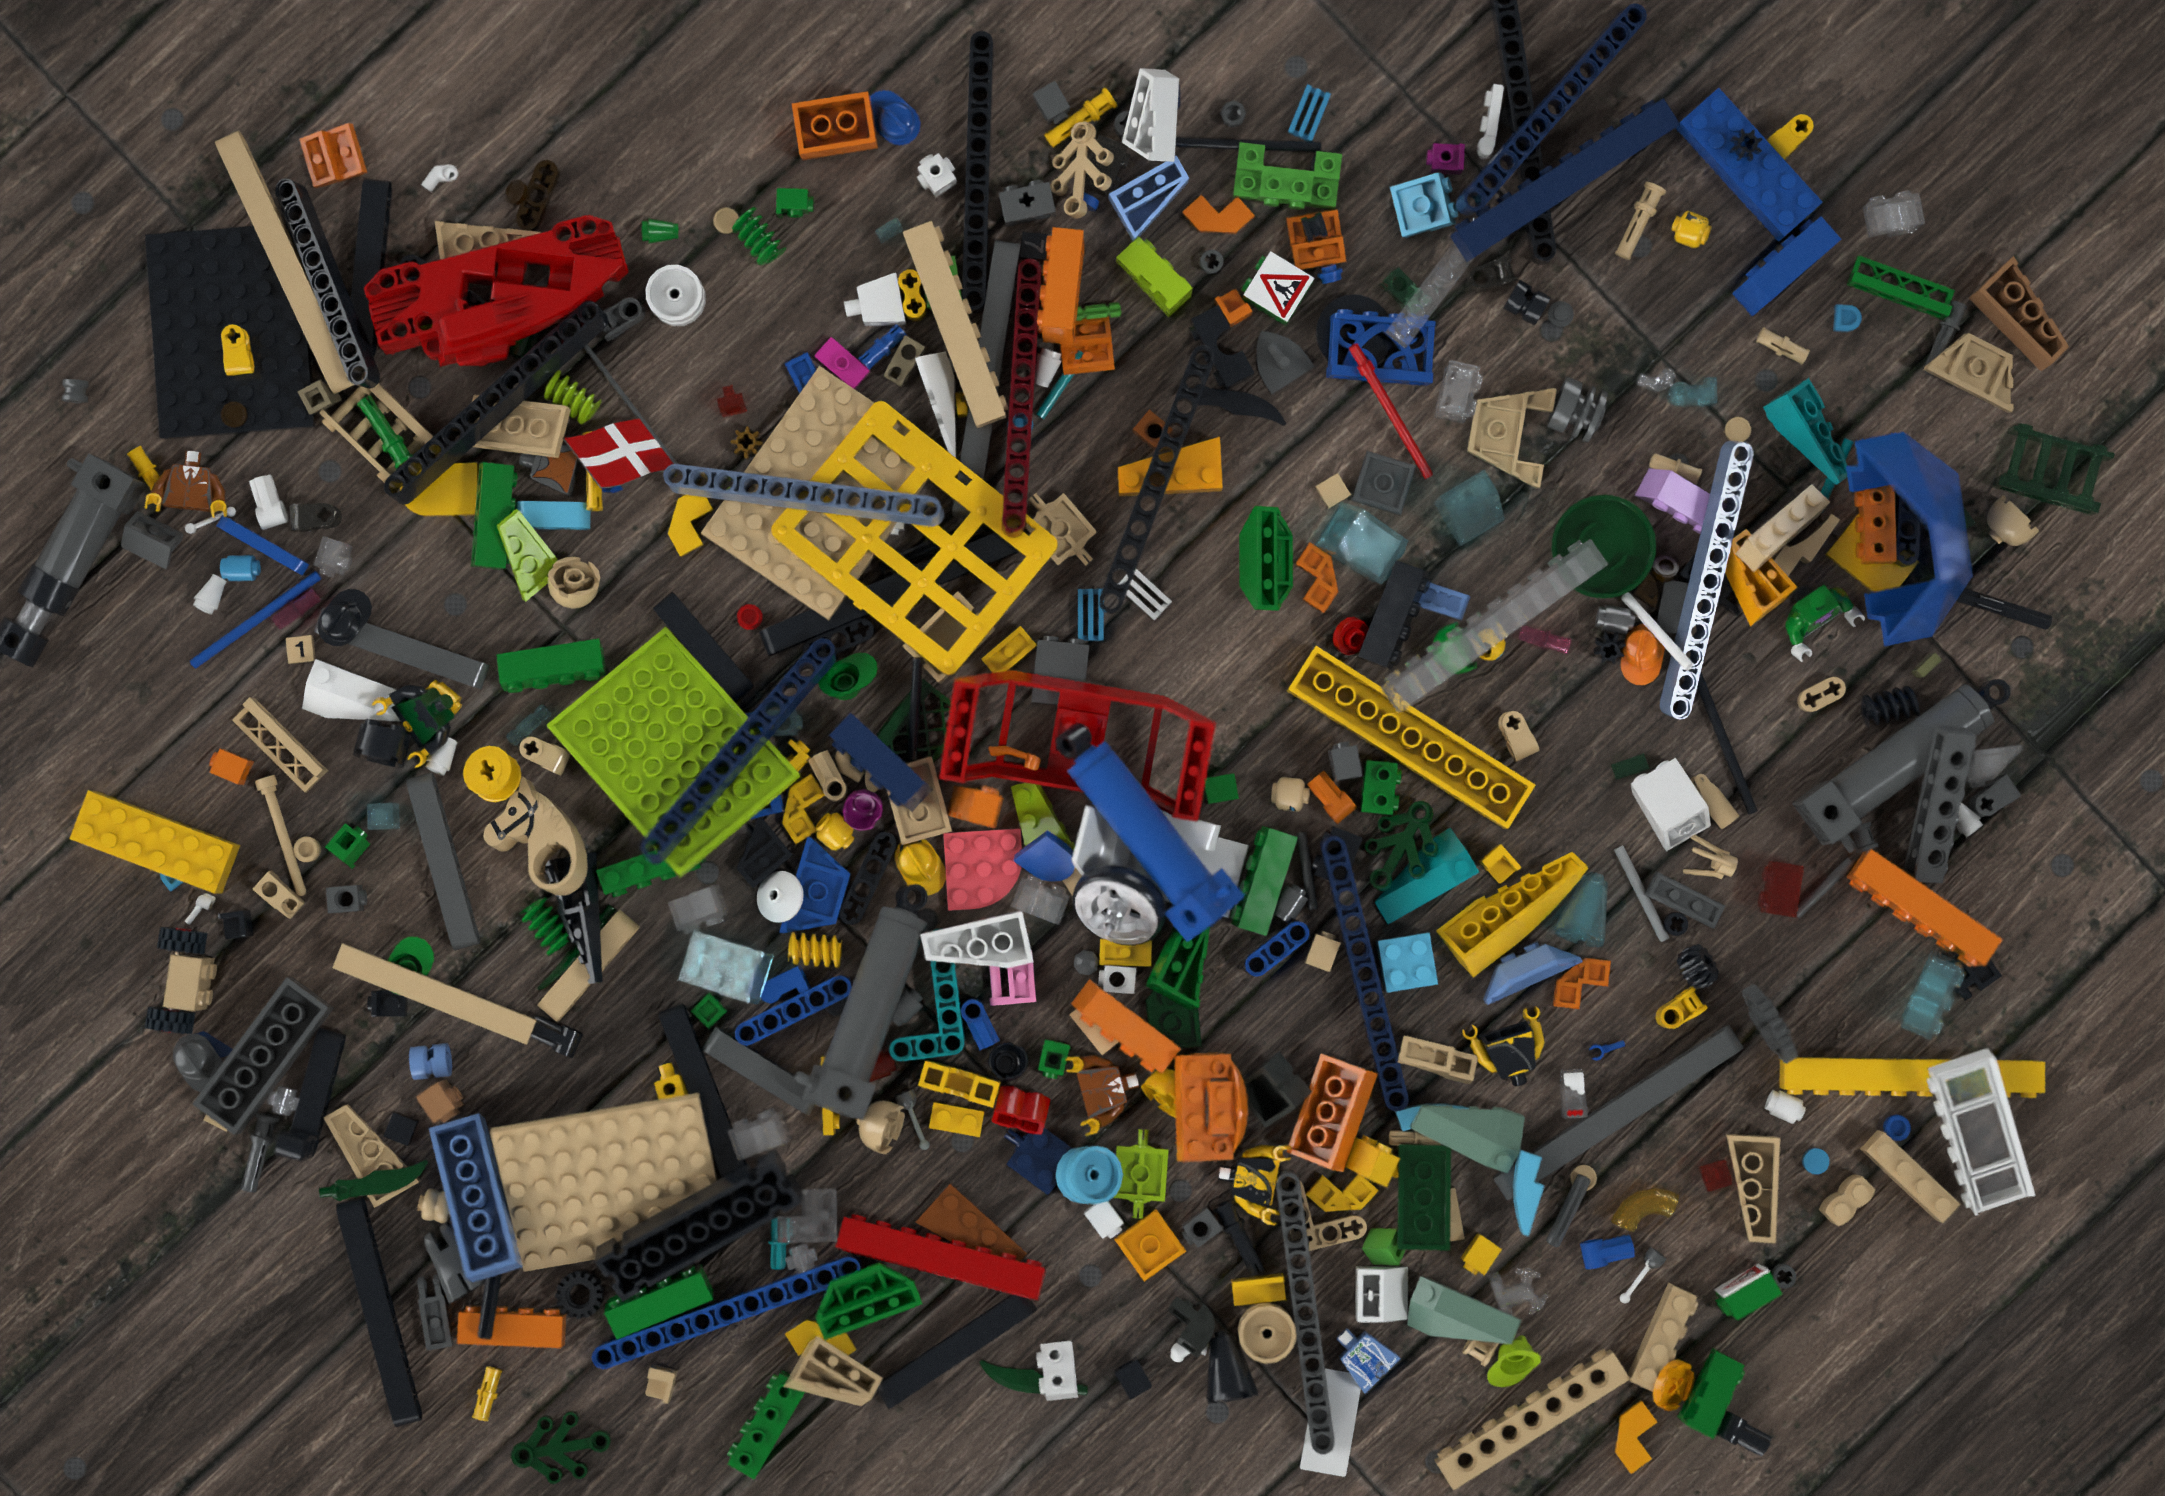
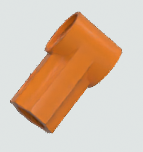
(1335, 802)

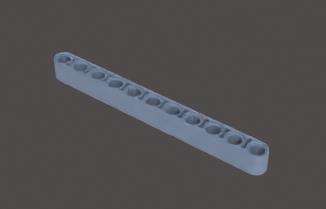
(794, 487)
(1701, 567)

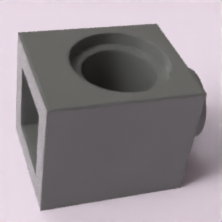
(1052, 103)
(335, 903)
(1207, 1217)

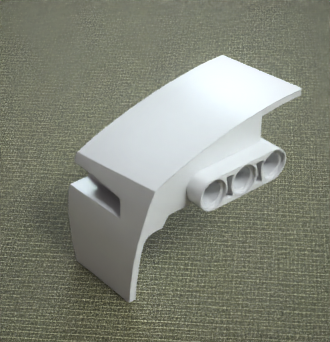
(1101, 846)

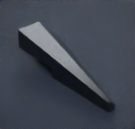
(581, 913)

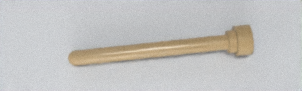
(268, 787)

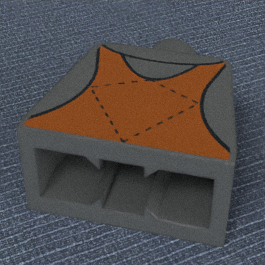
(554, 472)

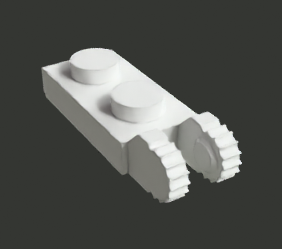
(1490, 122)

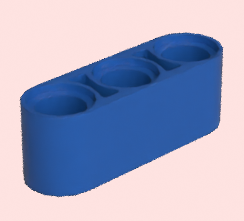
(1289, 944)

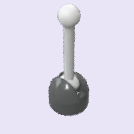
(1653, 1260)

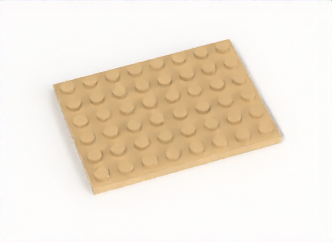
(796, 450)
(599, 1174)

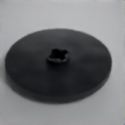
(1377, 345)

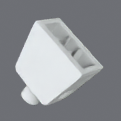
(878, 302)

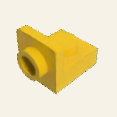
(802, 757)

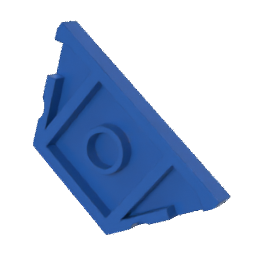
(823, 887)

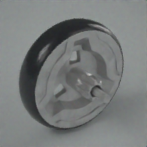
(1133, 891)

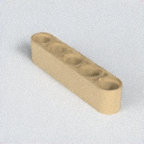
(574, 980)

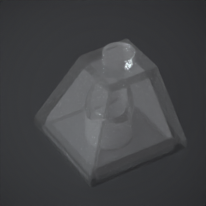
(1989, 763)

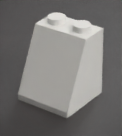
(1671, 803)

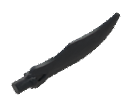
(1240, 404)

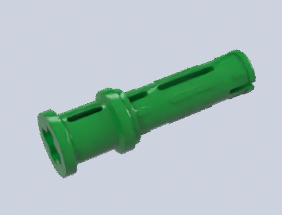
(391, 442)

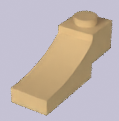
(1807, 548)
(1438, 1059)

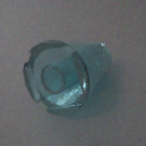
(1585, 912)

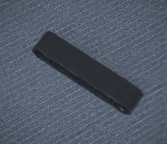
(703, 647)

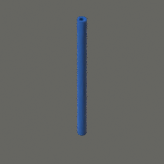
(255, 619)

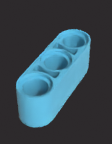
(555, 514)

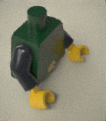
(424, 716)

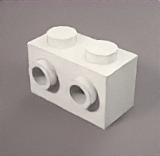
(1058, 1371)

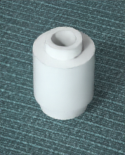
(1785, 1106)

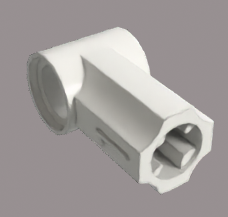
(269, 509)

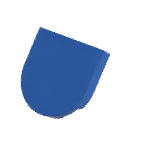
(1047, 858)

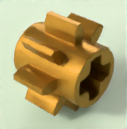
(741, 438)

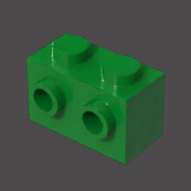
(1379, 787)

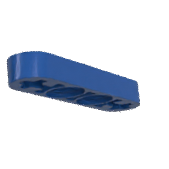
(262, 545)

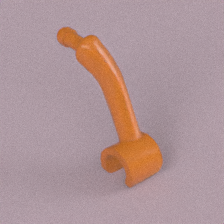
(1031, 760)

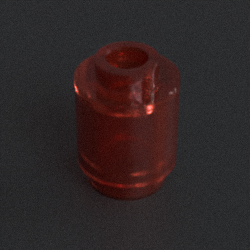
(884, 1066)

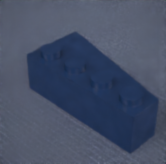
(880, 762)

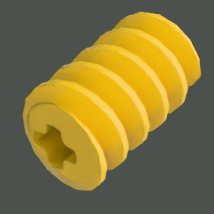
(815, 950)

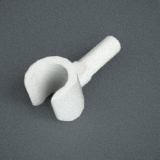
(204, 901)

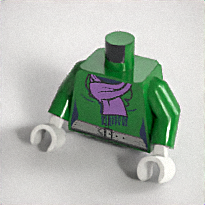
(1816, 611)

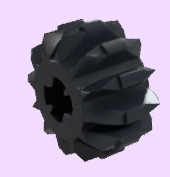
(1697, 966)

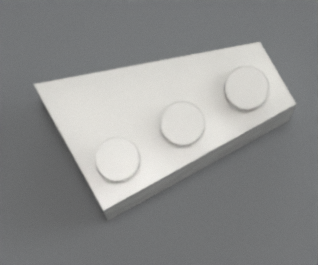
(1153, 115)

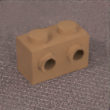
(441, 1101)

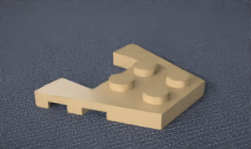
(1498, 432)

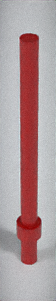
(1367, 369)

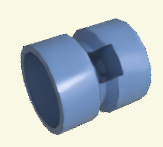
(430, 1061)

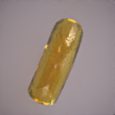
(1643, 1204)

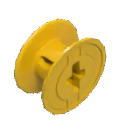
(505, 776)

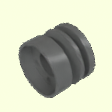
(1577, 409)

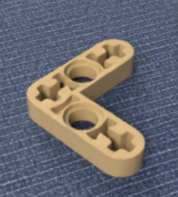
(1316, 1230)

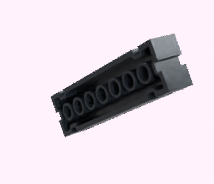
(698, 1225)

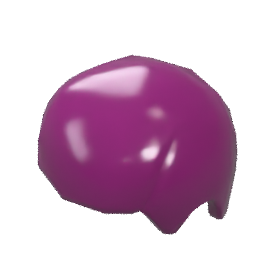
(862, 809)

